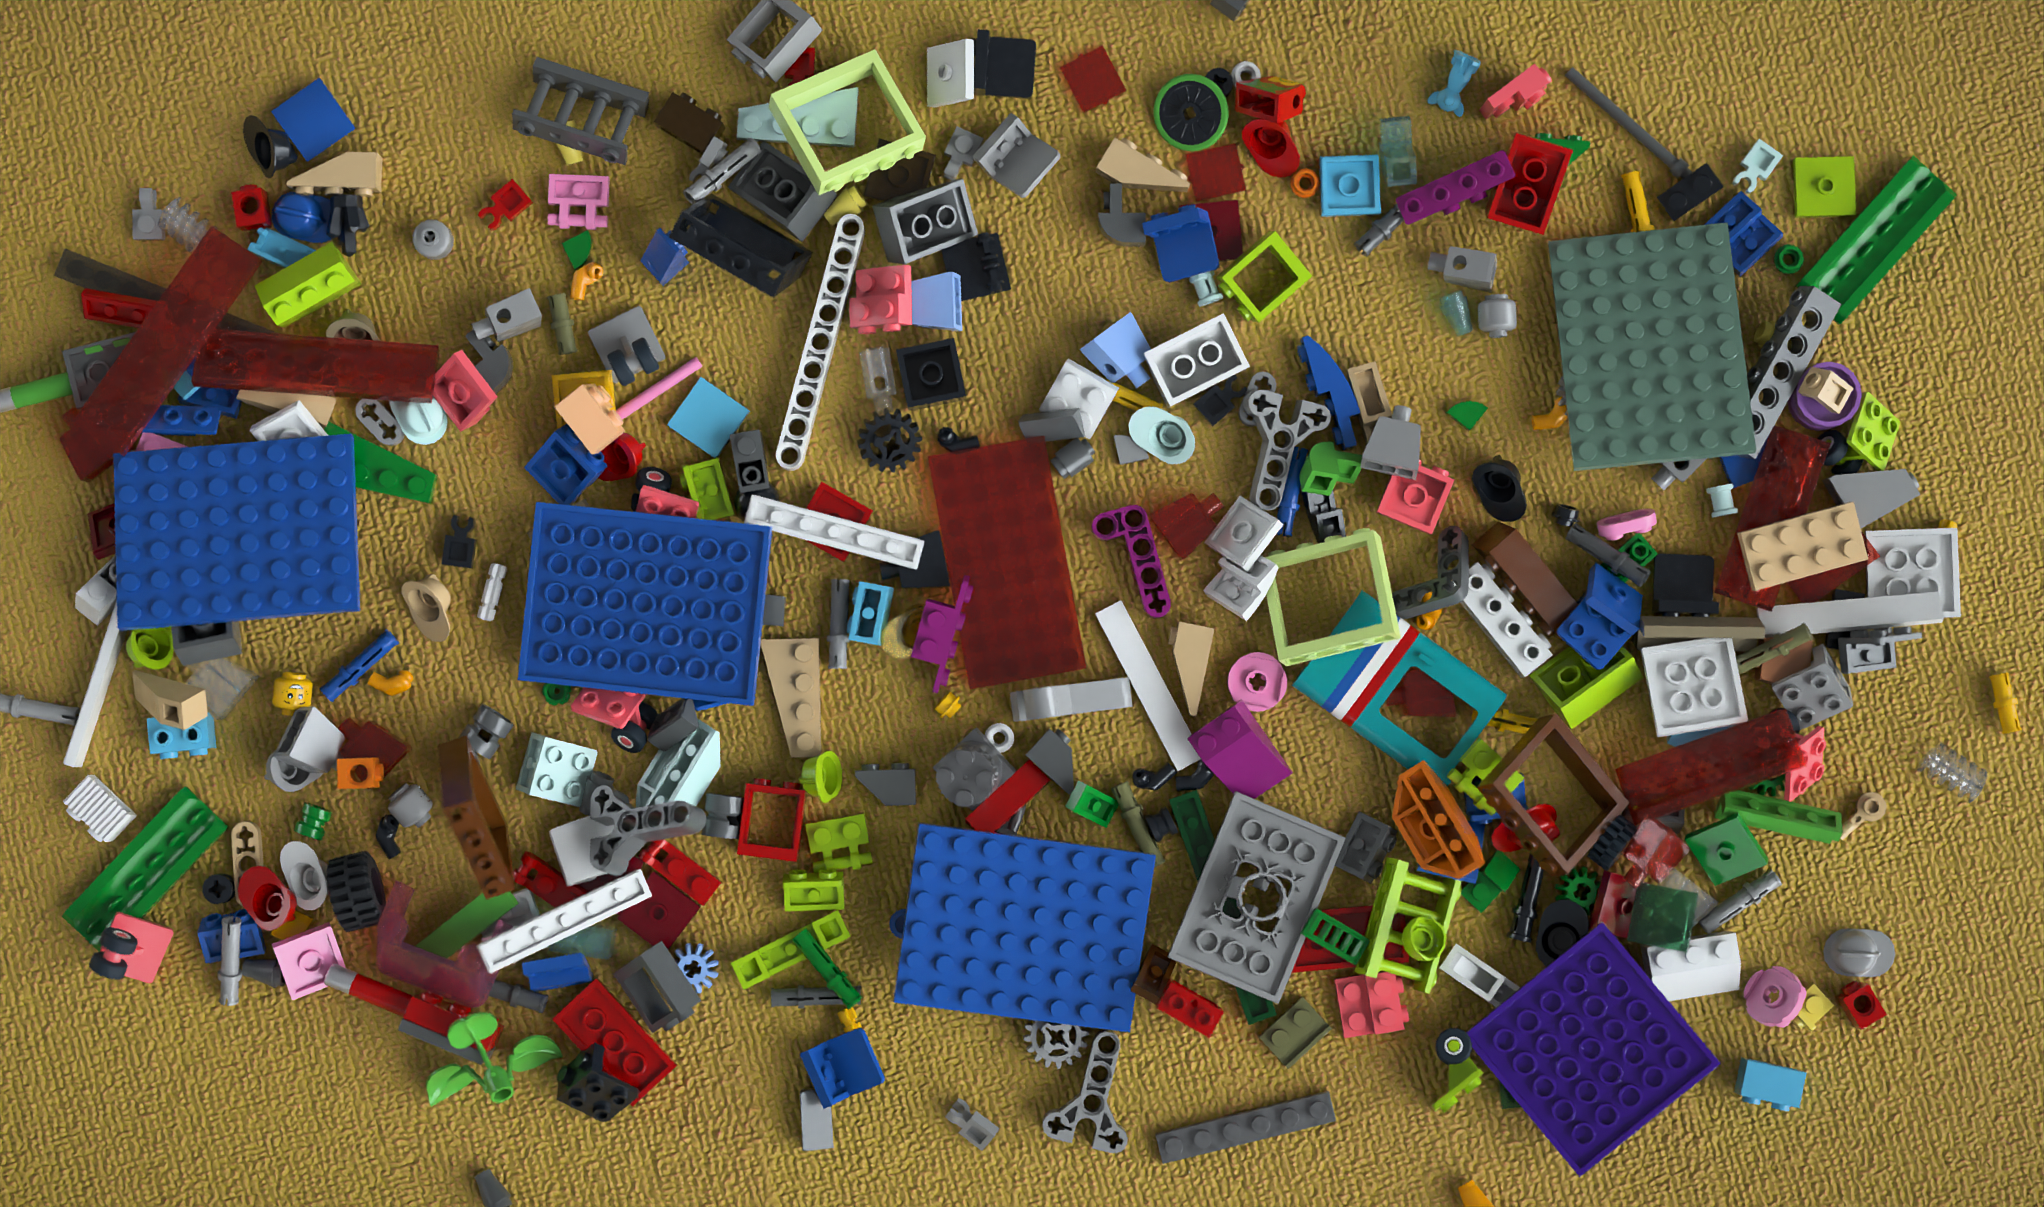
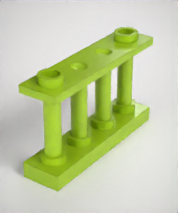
(1389, 904)

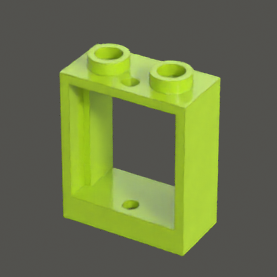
(1285, 257)

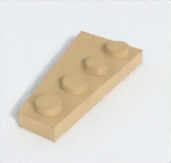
(796, 687)

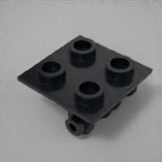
(979, 265)

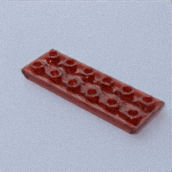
(1778, 492)
(1711, 766)

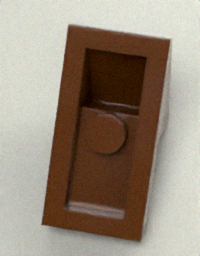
(1153, 974)

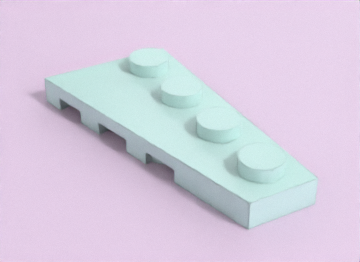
(823, 121)

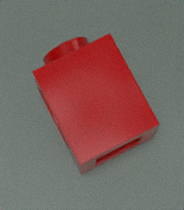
(254, 220)
(1869, 1014)

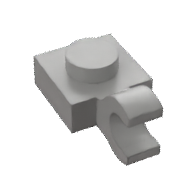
(960, 150)
(712, 156)
(146, 220)
(974, 1127)

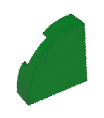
(578, 249)
(1467, 413)

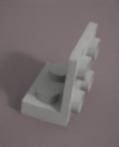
(1815, 691)

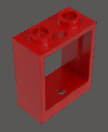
(770, 851)
(1199, 1015)

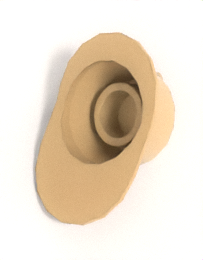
(428, 603)

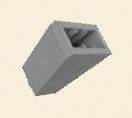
(1873, 492)

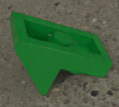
(1092, 804)
(1492, 878)

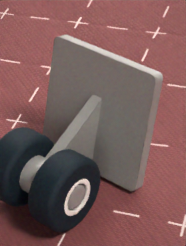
(627, 345)

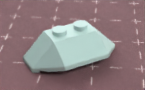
(682, 770)

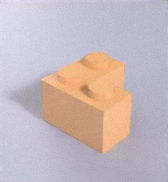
(589, 416)

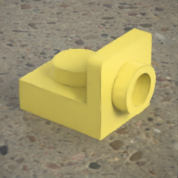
(1813, 1008)

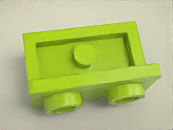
(708, 488)
(813, 890)

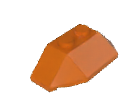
(1435, 824)

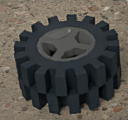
(1612, 843)

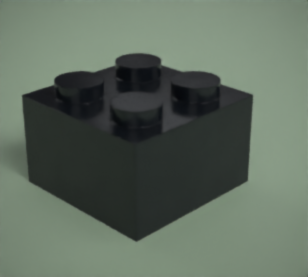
(931, 374)

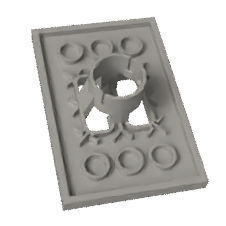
(1235, 947)

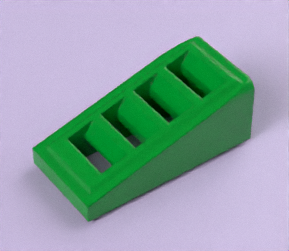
(1351, 954)

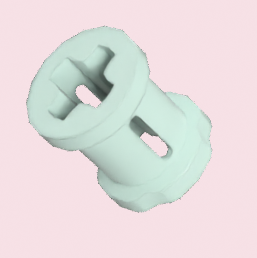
(1206, 288)
(1722, 500)

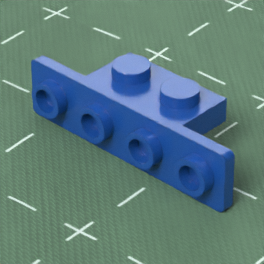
(184, 420)

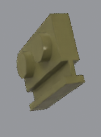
(1295, 1032)

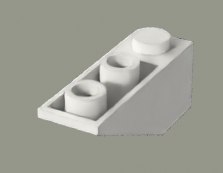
(99, 594)

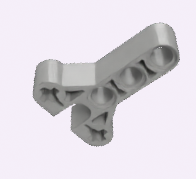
(1295, 431)
(1070, 699)
(1075, 1110)

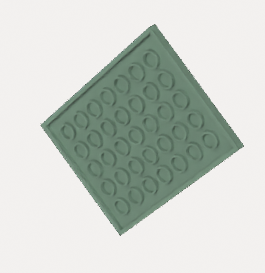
(1651, 347)

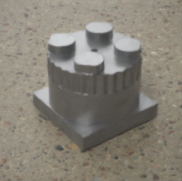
(972, 771)

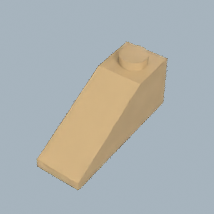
(1191, 655)

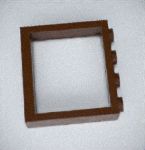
(1584, 769)
(468, 789)

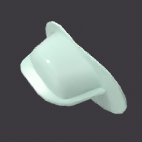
(420, 421)
(1162, 434)

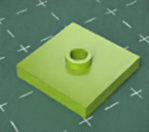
(1824, 186)

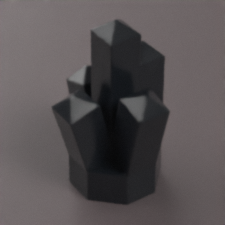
(346, 219)

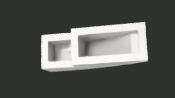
(1478, 976)

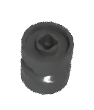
(491, 722)
(723, 816)

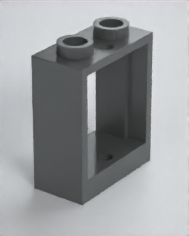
(668, 980)

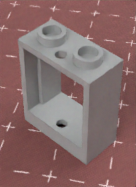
(787, 50)

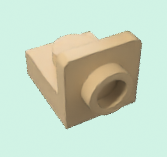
(1826, 389)

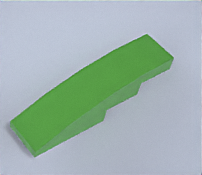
(467, 924)

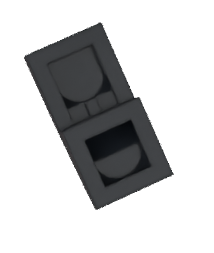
(1323, 515)

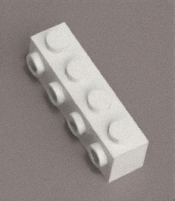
(1503, 623)

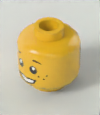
(292, 692)

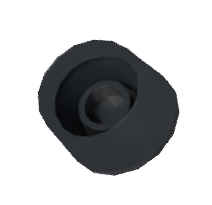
(268, 146)
(1500, 489)
(1559, 929)

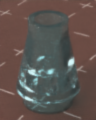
(1456, 311)

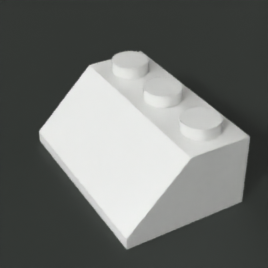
(1196, 360)
(1706, 969)

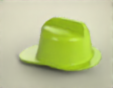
(150, 647)
(822, 776)

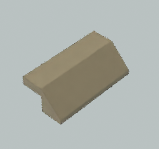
(1668, 630)

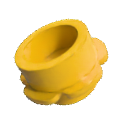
(948, 705)

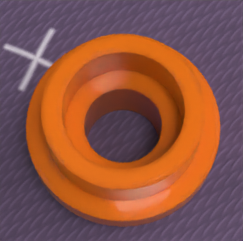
(1307, 174)

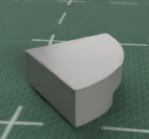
(1128, 450)

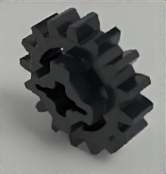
(882, 430)

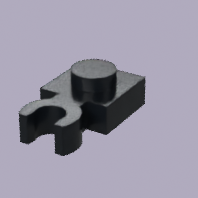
(1217, 403)
(460, 549)

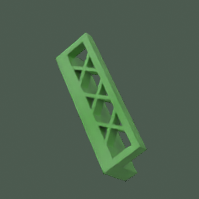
(1781, 816)

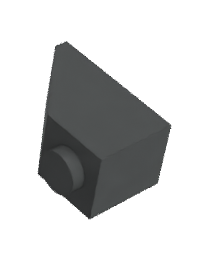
(1054, 758)

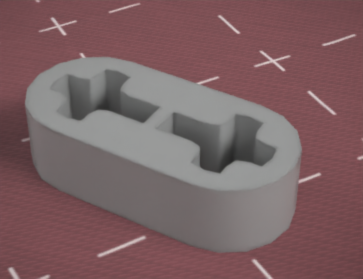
(1257, 377)
(375, 426)

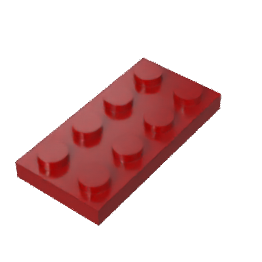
(1315, 957)
(629, 1049)

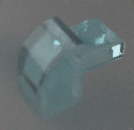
(1396, 151)

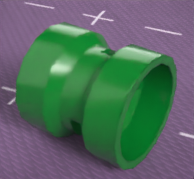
(314, 817)

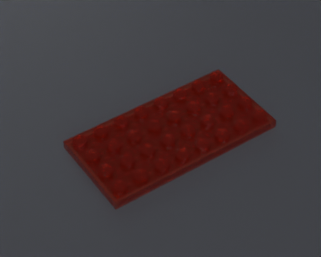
(1008, 537)

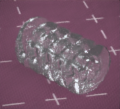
(182, 225)
(1955, 770)

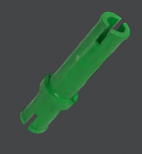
(826, 967)

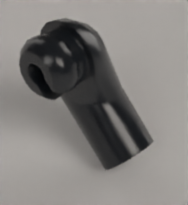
(953, 442)
(1153, 780)
(1195, 781)
(385, 836)

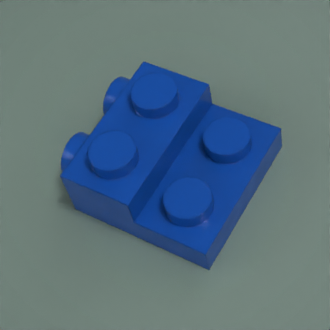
(565, 466)

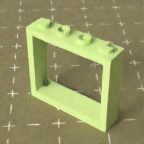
(830, 81)
(1344, 641)

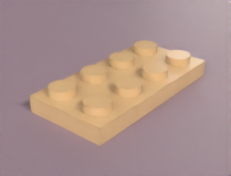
(1802, 546)

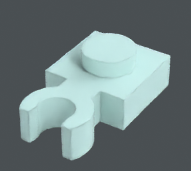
(1758, 163)

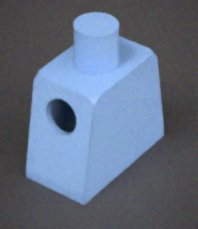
(937, 302)
(1120, 351)

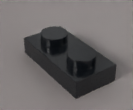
(1690, 191)

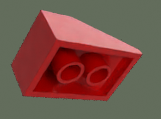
(1531, 194)

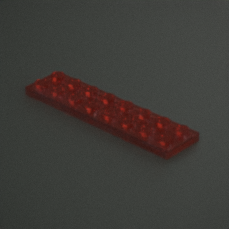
(167, 341)
(317, 366)

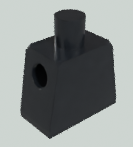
(931, 568)

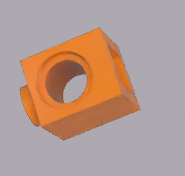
(346, 773)

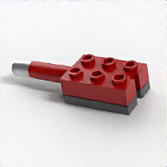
(424, 1014)

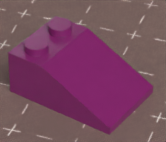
(1240, 752)

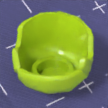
(1424, 938)

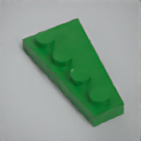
(387, 472)

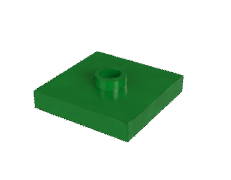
(1726, 849)

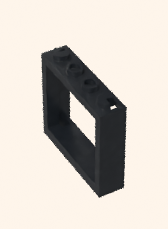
(740, 245)

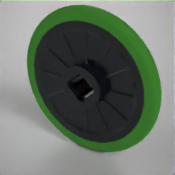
(1208, 104)

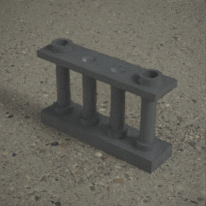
(588, 86)

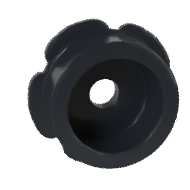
(1565, 515)

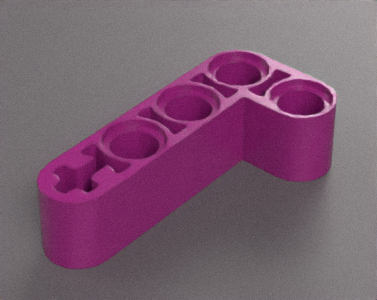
(1138, 562)

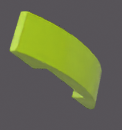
(785, 953)

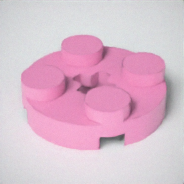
(1270, 671)
(1789, 1001)

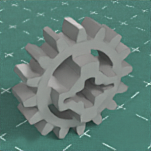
(1047, 1046)

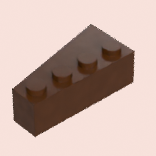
(1526, 576)

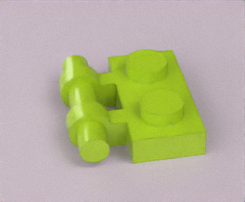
(1480, 761)
(837, 834)

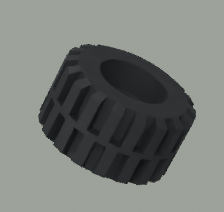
(355, 890)

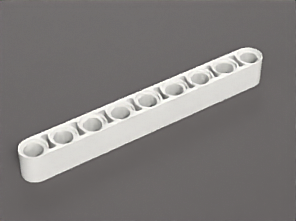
(824, 328)

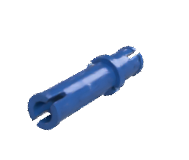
(1288, 504)
(359, 665)

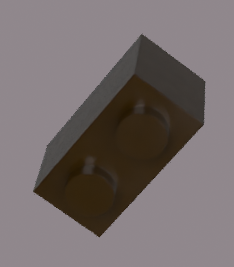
(689, 123)

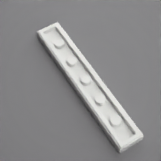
(835, 532)
(1854, 614)
(1148, 684)
(95, 693)
(563, 920)

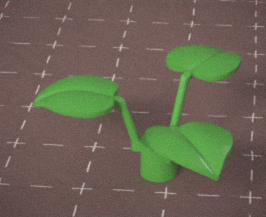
(497, 1081)

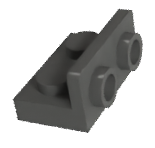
(1366, 847)

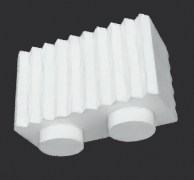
(99, 809)

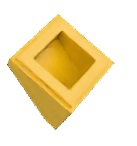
(291, 928)

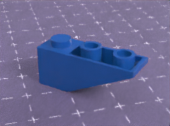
(664, 257)

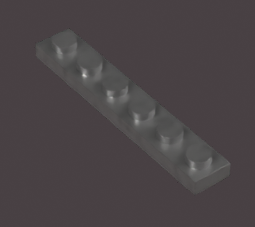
(1245, 1127)

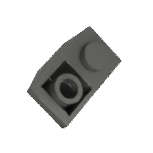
(750, 461)
(890, 786)

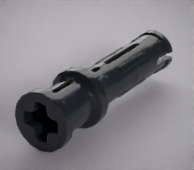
(1525, 910)

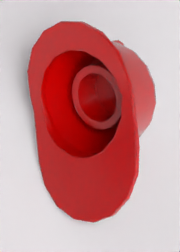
(1271, 147)
(622, 458)
(1543, 815)
(266, 898)

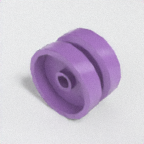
(1813, 414)

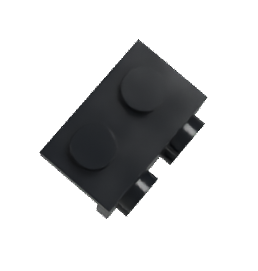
(1003, 66)
(1683, 585)
(590, 1089)

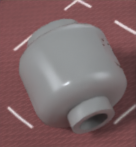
(434, 249)
(1497, 315)
(410, 805)

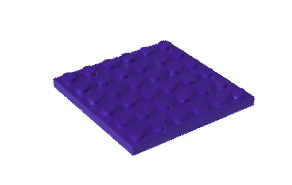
(1591, 1049)

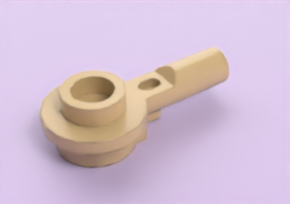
(1869, 807)

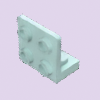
(555, 769)

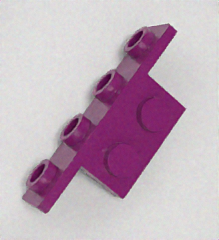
(1450, 190)
(936, 632)

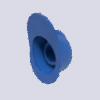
(302, 217)

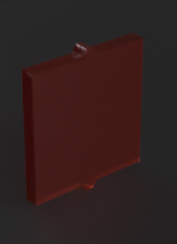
(1093, 79)
(1215, 172)

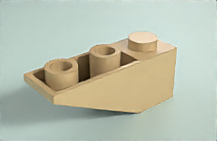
(1136, 171)
(345, 173)
(169, 700)

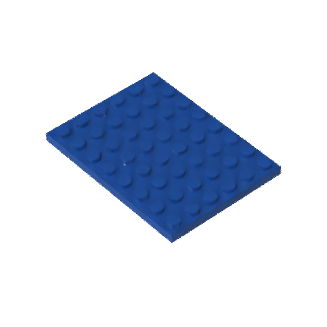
(236, 532)
(645, 603)
(1024, 927)

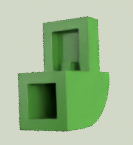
(1327, 466)

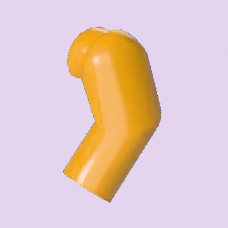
(583, 277)
(1551, 420)
(1428, 620)
(393, 685)

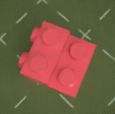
(1520, 92)
(882, 299)
(462, 391)
(1416, 501)
(1370, 1004)

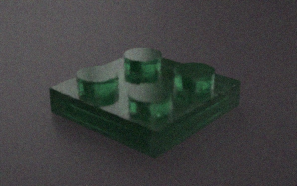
(1663, 917)

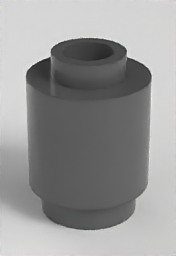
(1073, 458)

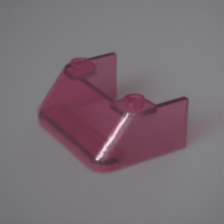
(458, 981)

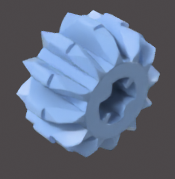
(703, 962)

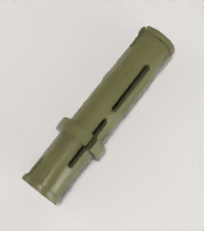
(1799, 634)
(1135, 819)

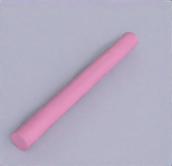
(658, 388)

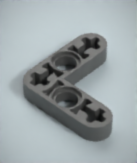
(1444, 593)

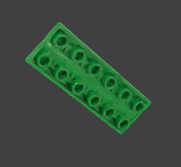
(1879, 236)
(147, 865)

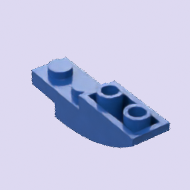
(1328, 379)

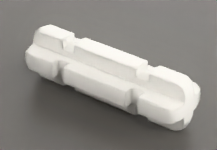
(492, 592)

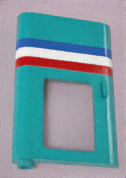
(1361, 680)

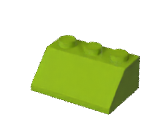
(306, 285)
(1578, 689)

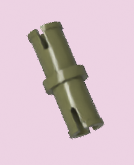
(562, 324)

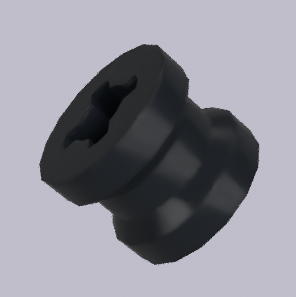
(1223, 75)
(1161, 824)
(224, 887)

